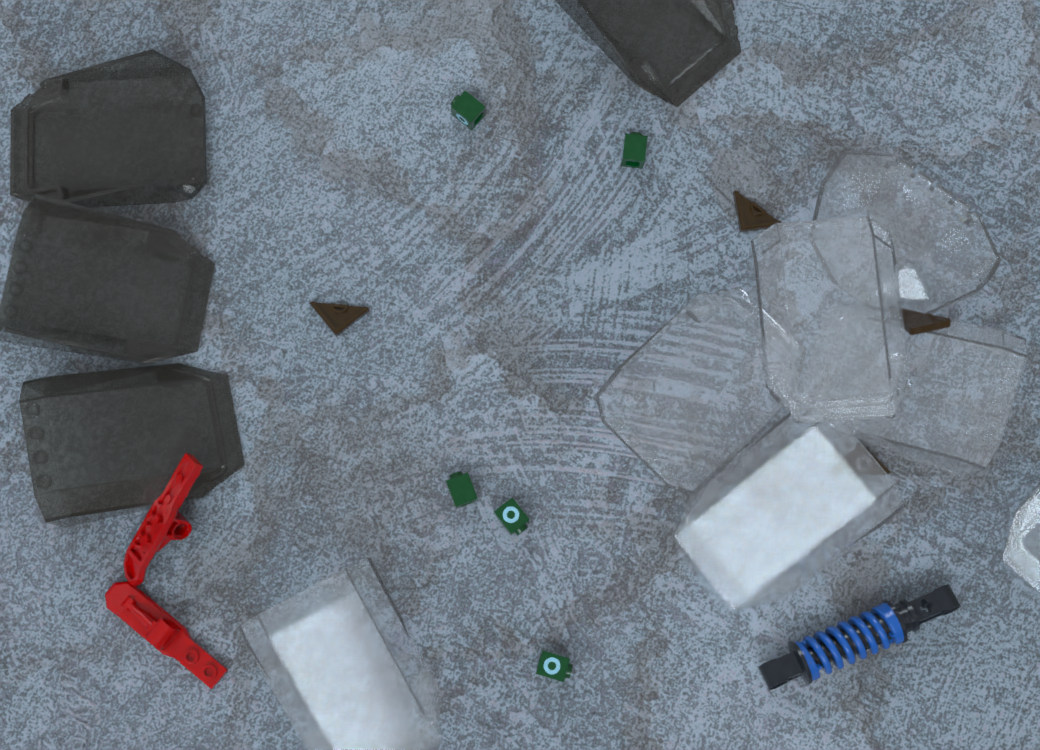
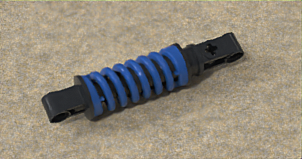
(881, 626)

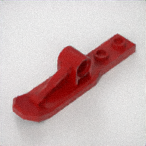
(162, 521)
(163, 631)

